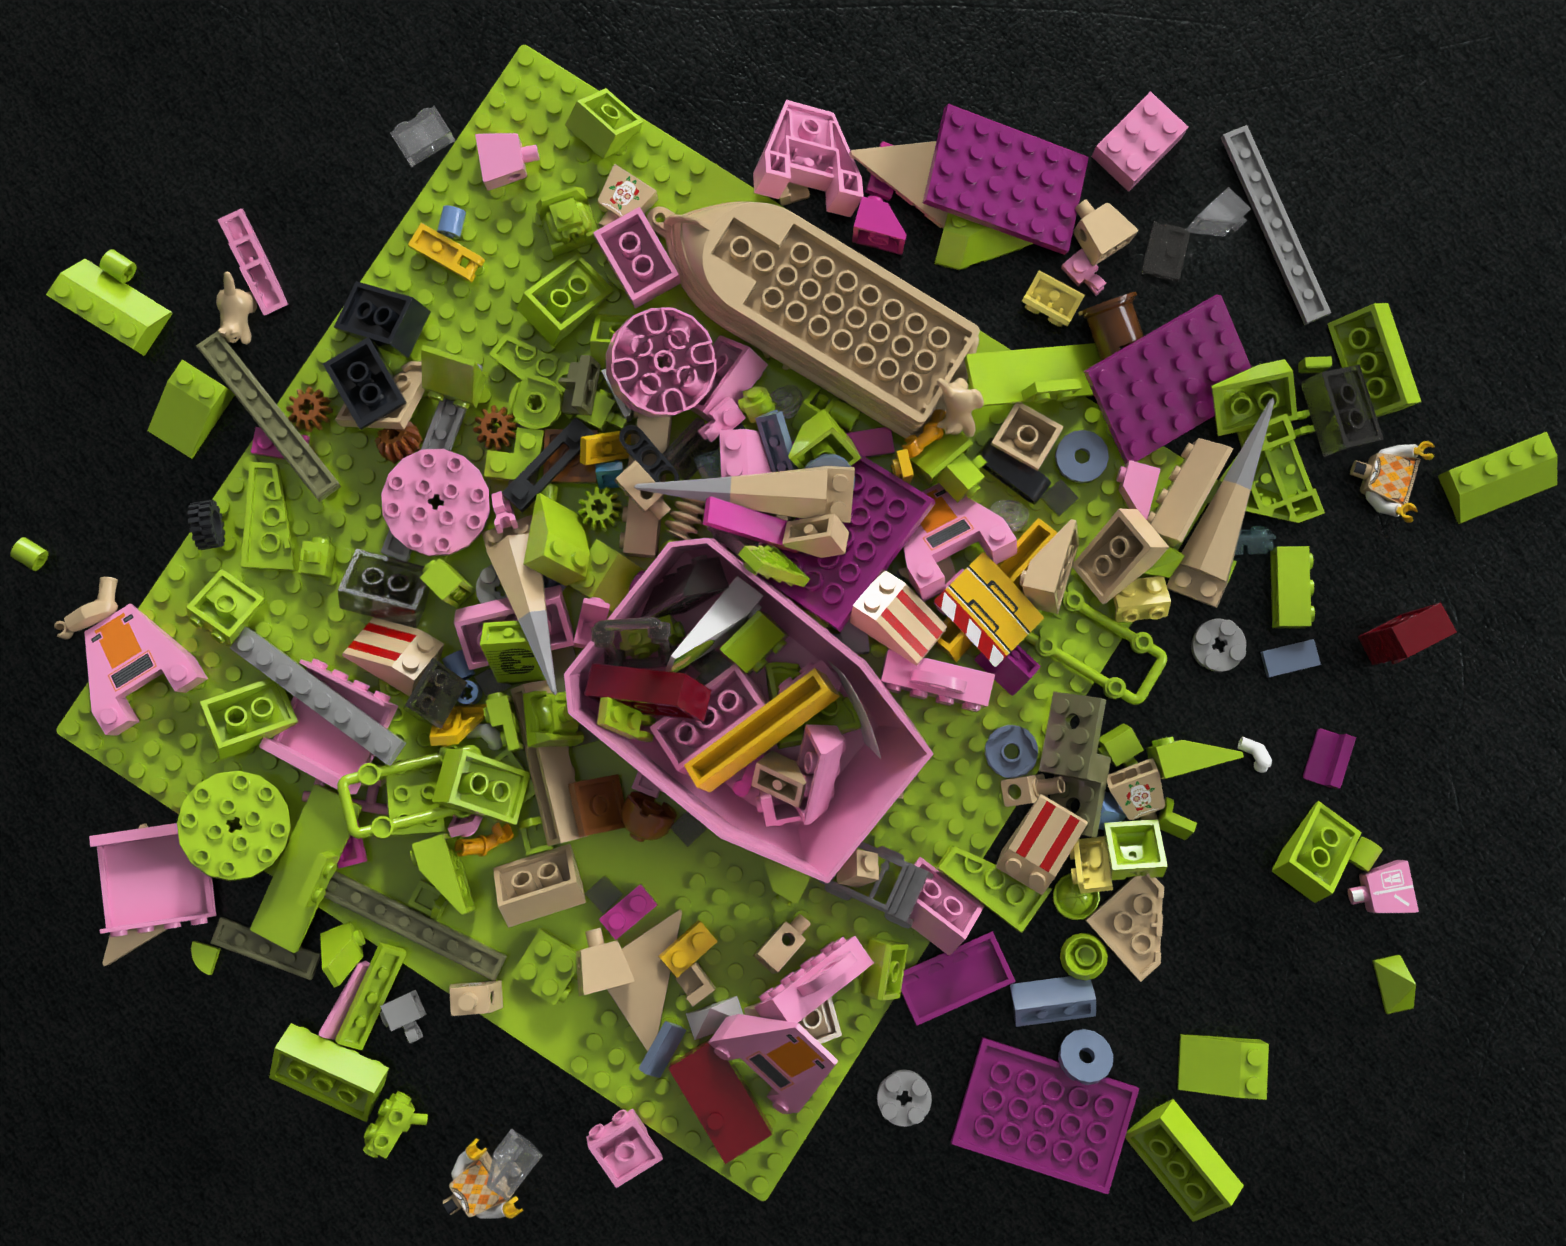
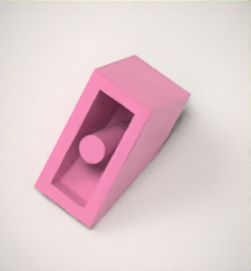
(1138, 485)

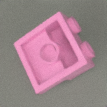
(623, 1147)

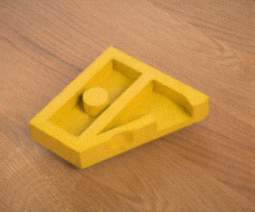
(458, 725)

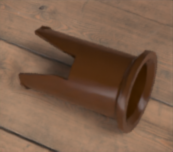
(1113, 324)

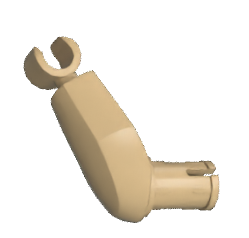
(92, 612)

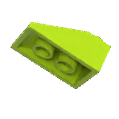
(564, 299)
(451, 378)
(1244, 396)
(189, 409)
(557, 542)
(247, 715)
(1185, 756)
(481, 786)
(1317, 853)
(444, 869)
(1223, 1066)

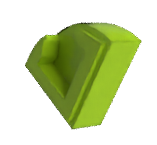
(205, 956)

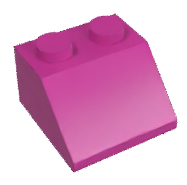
(878, 226)

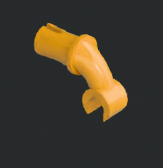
(931, 433)
(482, 844)

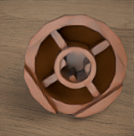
(646, 818)

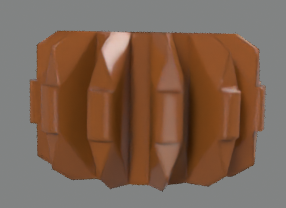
(303, 403)
(488, 423)
(398, 443)

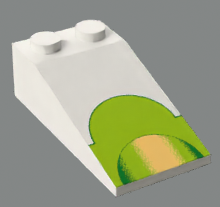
(718, 625)

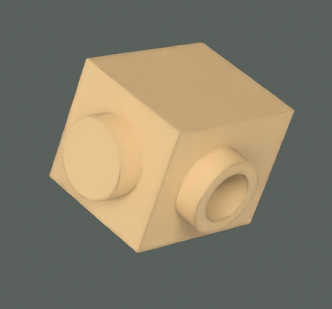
(859, 869)

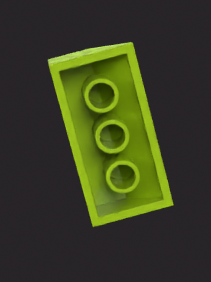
(110, 305)
(1373, 342)
(1501, 477)
(328, 1072)
(1184, 1161)

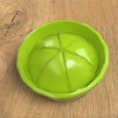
(1071, 902)
(1083, 956)

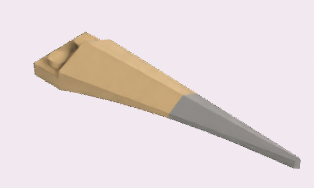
(787, 493)
(1213, 543)
(524, 590)

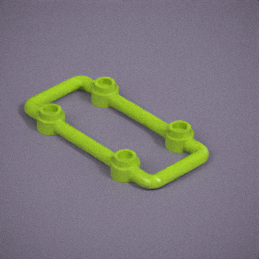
(1139, 642)
(369, 774)

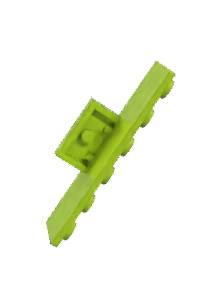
(1032, 374)
(412, 789)
(304, 870)

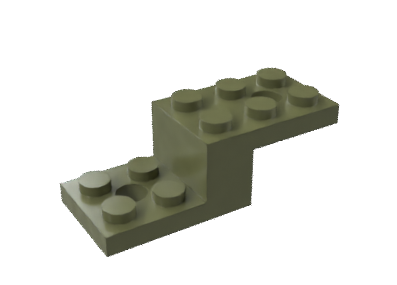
(1075, 756)

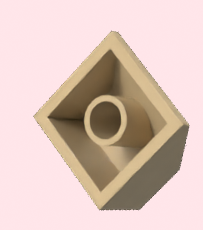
(1027, 435)

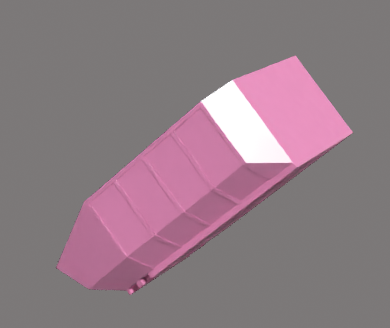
(865, 782)

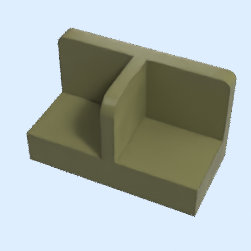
(580, 386)

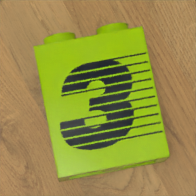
(509, 652)

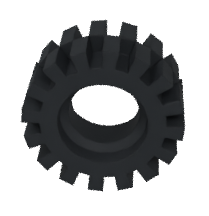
(206, 524)

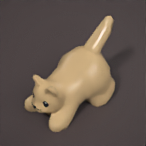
(234, 311)
(959, 406)

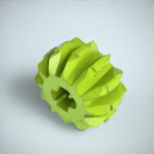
(607, 501)

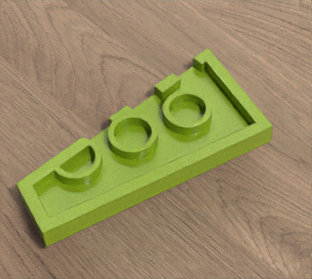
(528, 361)
(266, 523)
(772, 563)
(992, 887)

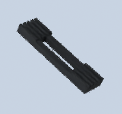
(521, 491)

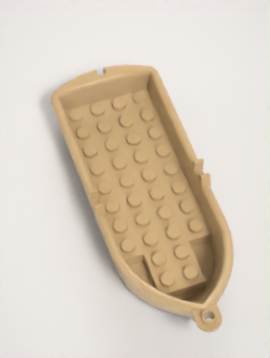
(820, 308)

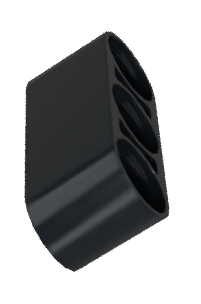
(644, 447)
(1013, 473)

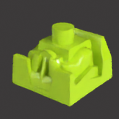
(567, 220)
(549, 720)
(1135, 849)

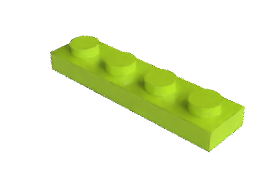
(370, 996)

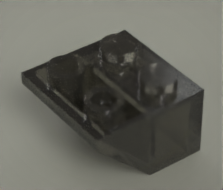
(435, 694)

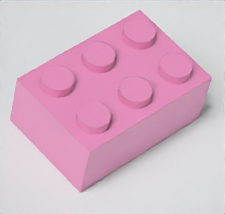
(1139, 141)
(637, 257)

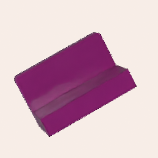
(1012, 671)
(1329, 758)

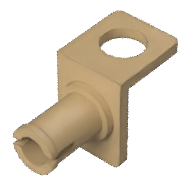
(1031, 788)

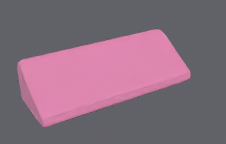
(338, 1013)

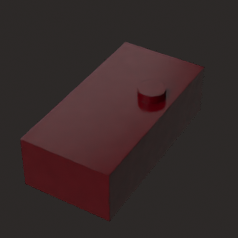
(1407, 634)
(650, 691)
(721, 1101)

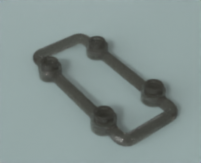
(603, 636)

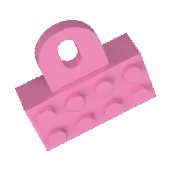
(939, 680)
(815, 981)

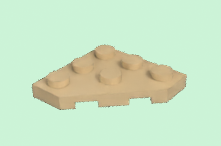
(411, 387)
(1133, 924)

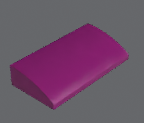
(955, 979)

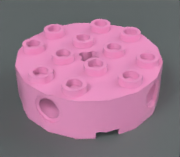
(686, 355)
(417, 482)

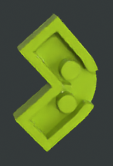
(510, 465)

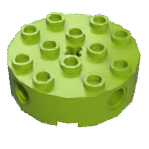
(223, 799)

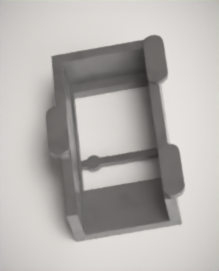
(904, 893)

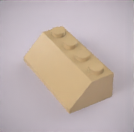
(1188, 489)

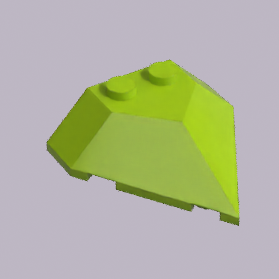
(969, 243)
(1280, 481)

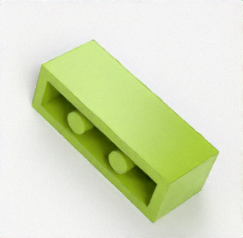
(447, 583)
(1291, 587)

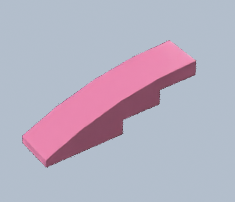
(253, 262)

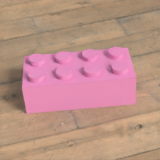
(470, 622)
(730, 703)

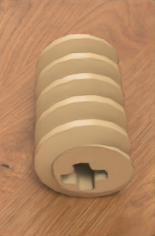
(685, 518)

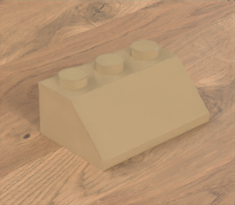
(538, 885)

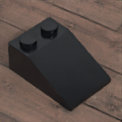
(384, 316)
(365, 382)

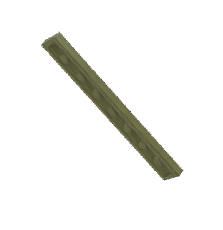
(268, 416)
(415, 926)

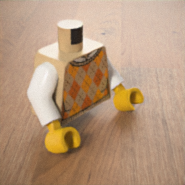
(1390, 478)
(470, 1187)

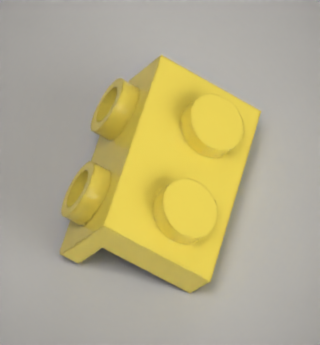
(1052, 299)
(1142, 600)
(1092, 865)

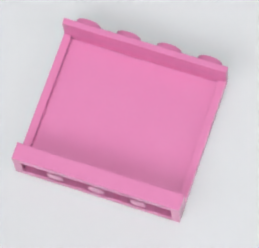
(317, 744)
(150, 881)

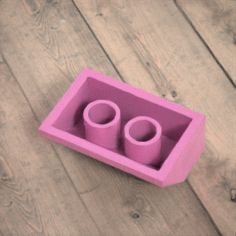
(737, 371)
(742, 454)
(819, 765)
(944, 910)

